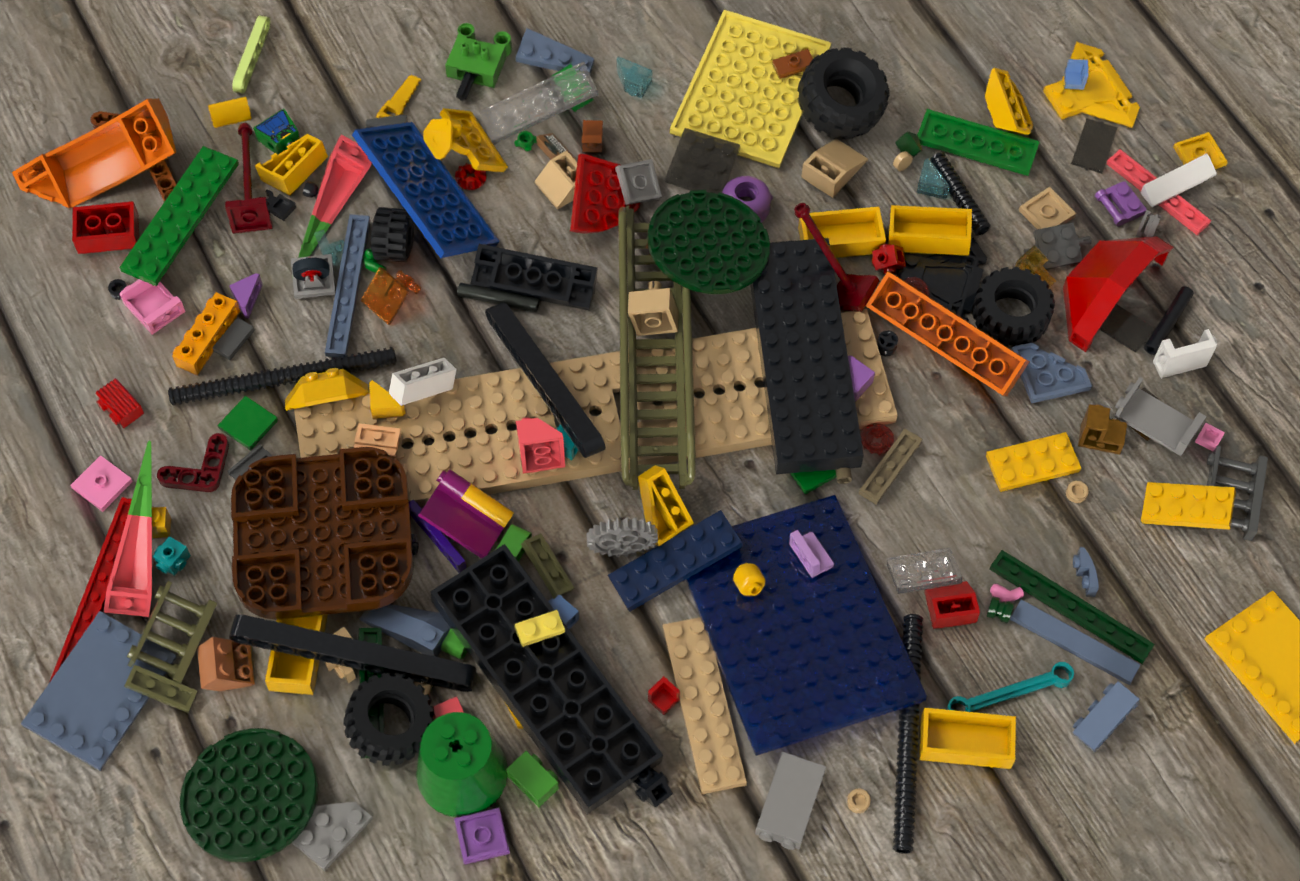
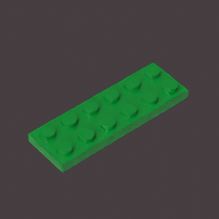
(977, 142)

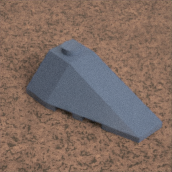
(411, 626)

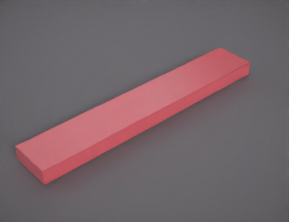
(1175, 206)

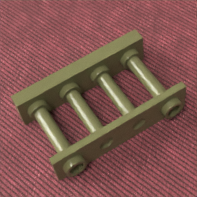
(193, 631)

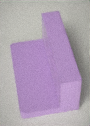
(810, 553)

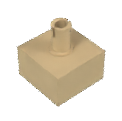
(653, 310)

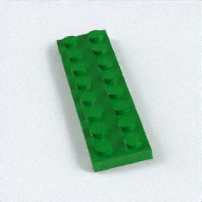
(179, 216)

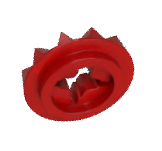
(470, 183)

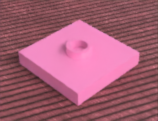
(101, 483)

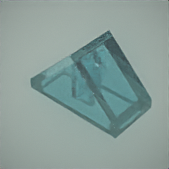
(931, 182)

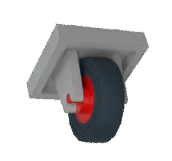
(313, 276)

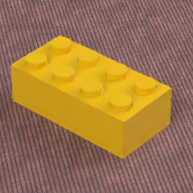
(931, 229)
(849, 231)
(292, 672)
(967, 738)

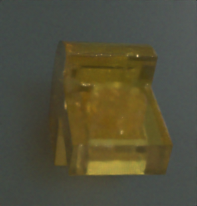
(1034, 261)

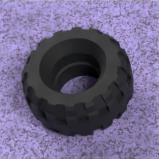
(855, 74)

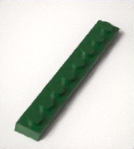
(1072, 607)

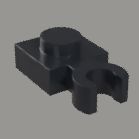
(280, 205)

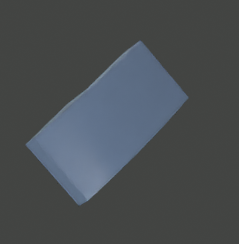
(1086, 568)

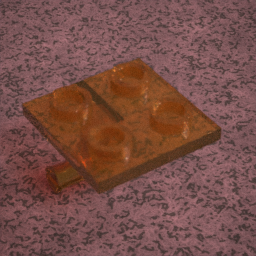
(388, 293)

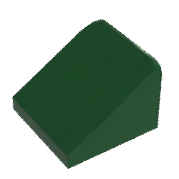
(910, 143)

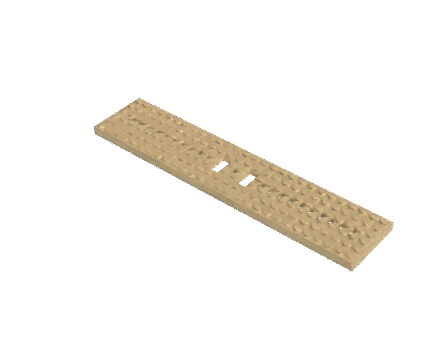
(501, 398)

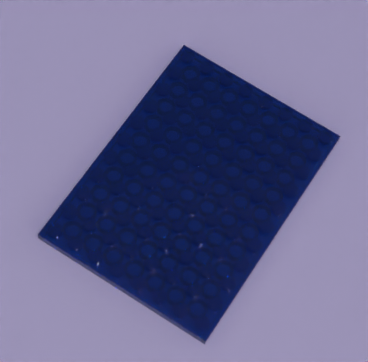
(805, 647)

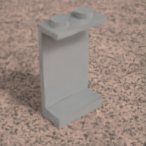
(1157, 419)
(790, 801)

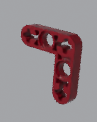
(205, 472)

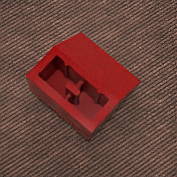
(952, 605)

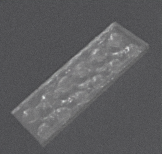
(538, 103)

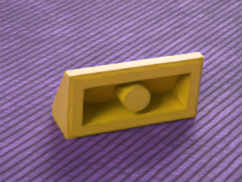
(230, 112)

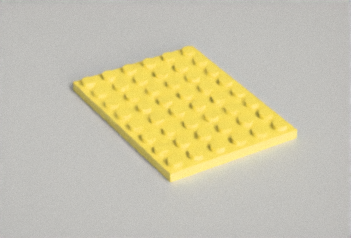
(739, 92)

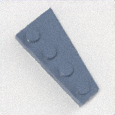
(548, 53)

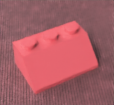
(539, 445)

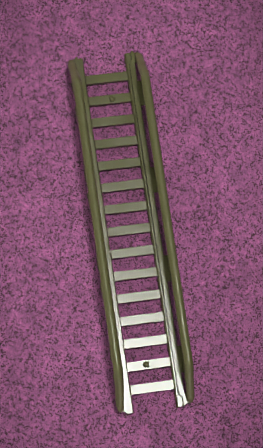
(630, 378)

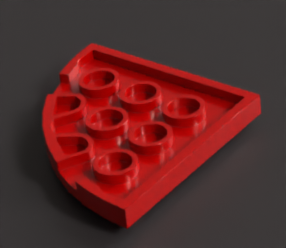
(596, 196)

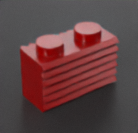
(119, 403)

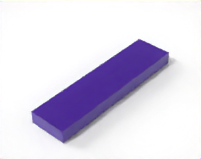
(438, 539)

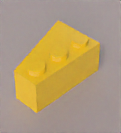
(293, 165)
(663, 504)

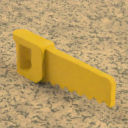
(400, 98)

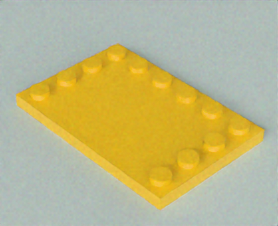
(1264, 654)

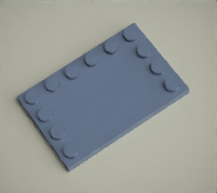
(86, 700)

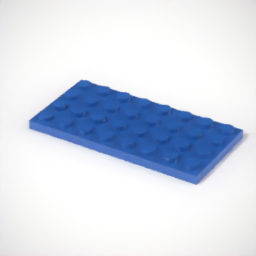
(425, 189)

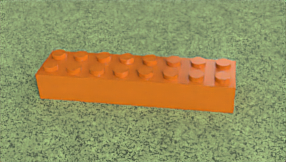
(947, 334)

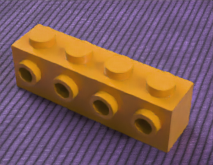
(204, 334)

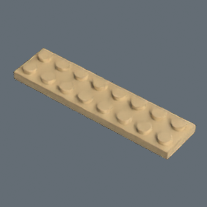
(704, 706)

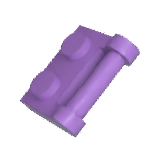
(1124, 199)

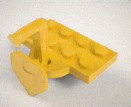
(463, 134)

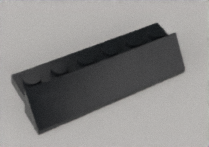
(535, 276)

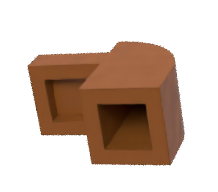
(592, 136)

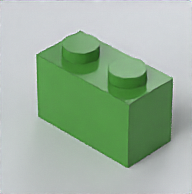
(533, 778)

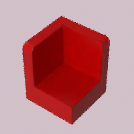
(663, 695)

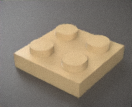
(1047, 210)

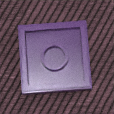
(481, 836)

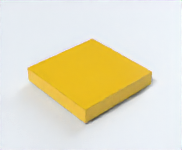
(1198, 146)

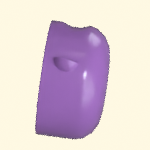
(753, 188)

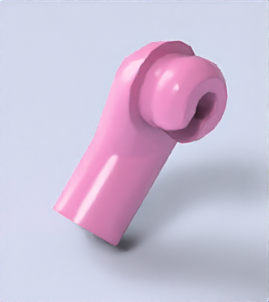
(1006, 595)

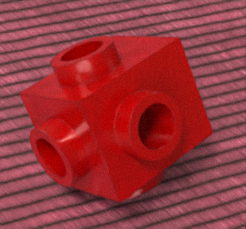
(888, 258)

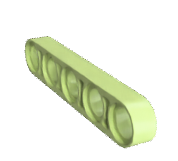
(251, 54)

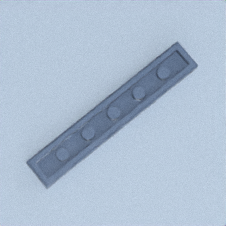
(1075, 642)

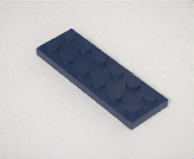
(675, 560)

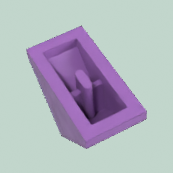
(246, 293)
(861, 376)

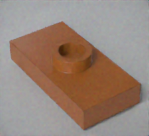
(792, 63)

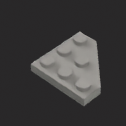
(331, 831)

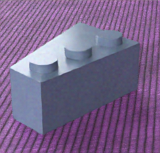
(1105, 715)

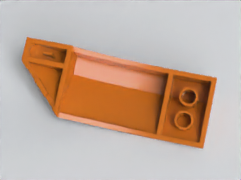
(101, 157)

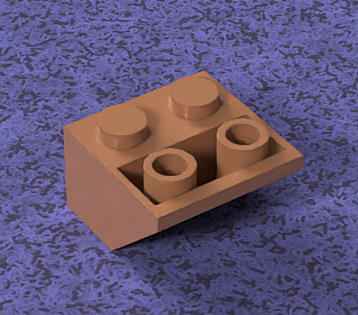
(224, 665)

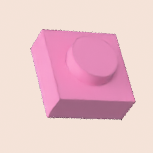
(1209, 437)

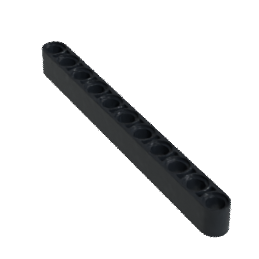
(545, 380)
(352, 653)

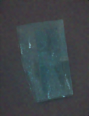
(633, 77)

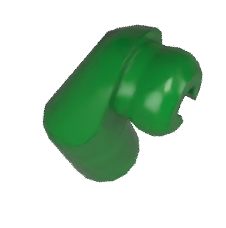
(370, 263)

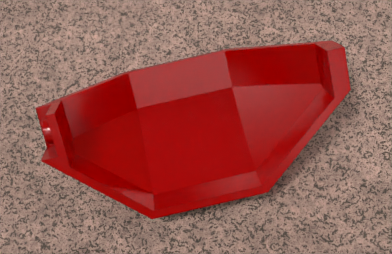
(1101, 281)

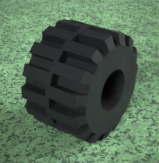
(392, 234)

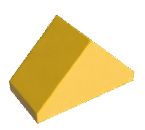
(383, 404)

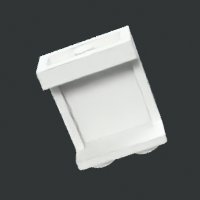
(1184, 359)

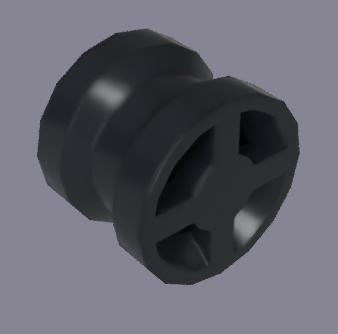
(885, 338)

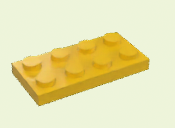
(1033, 461)
(1188, 505)

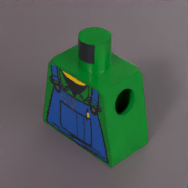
(277, 132)

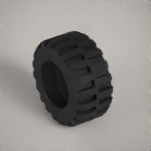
(1017, 285)
(392, 691)

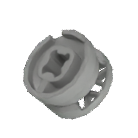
(1150, 226)

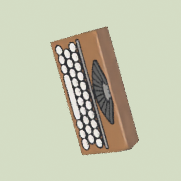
(551, 145)

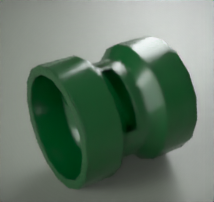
(1000, 609)

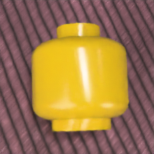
(749, 579)

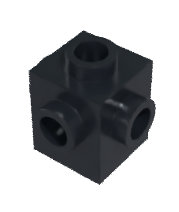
(652, 787)

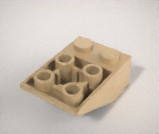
(832, 167)

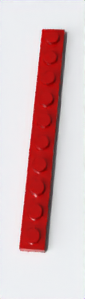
(95, 592)

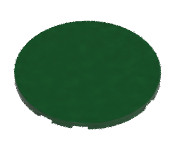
(708, 242)
(249, 795)

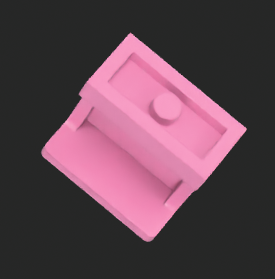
(151, 304)

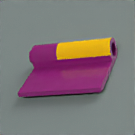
(465, 513)

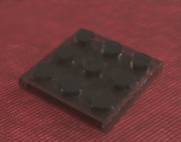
(702, 162)

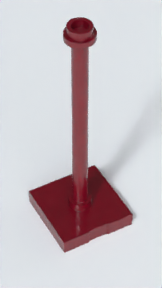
(250, 213)
(852, 289)

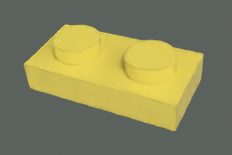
(539, 628)

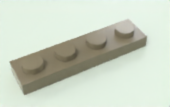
(890, 466)

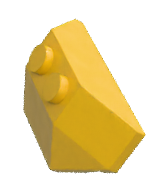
(1007, 103)
(324, 388)

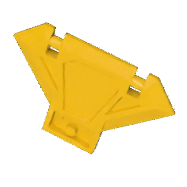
(1101, 93)

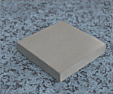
(638, 182)

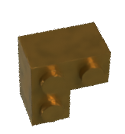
(1100, 432)

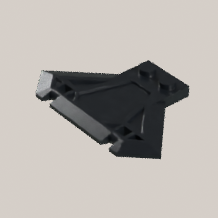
(948, 277)

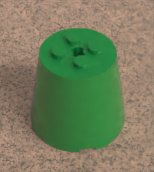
(462, 780)

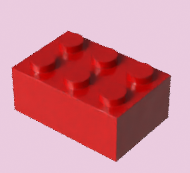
(105, 227)

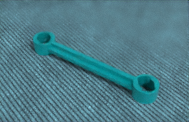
(1016, 689)

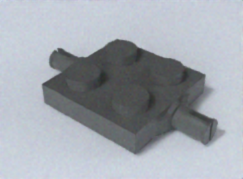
(1060, 245)

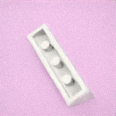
(1178, 180)

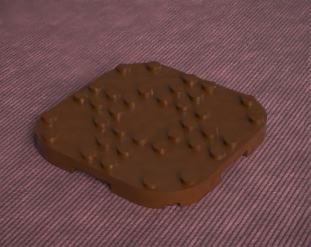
(321, 534)

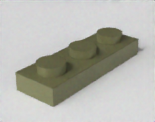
(547, 565)
(160, 688)

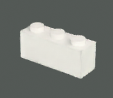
(422, 381)

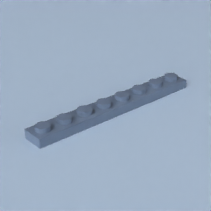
(347, 286)

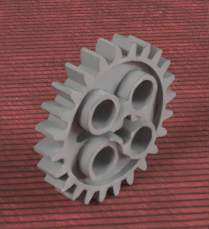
(622, 537)

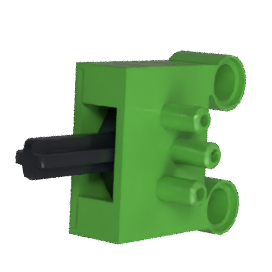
(476, 60)

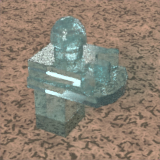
(327, 248)

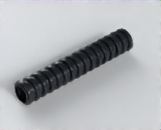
(960, 193)

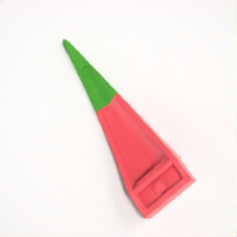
(342, 175)
(131, 577)

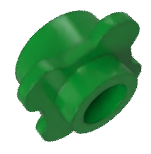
(525, 136)

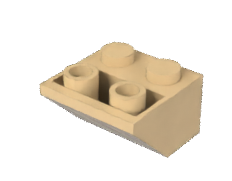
(558, 179)

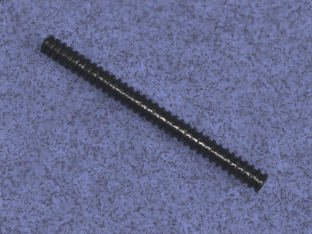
(278, 377)
(907, 746)

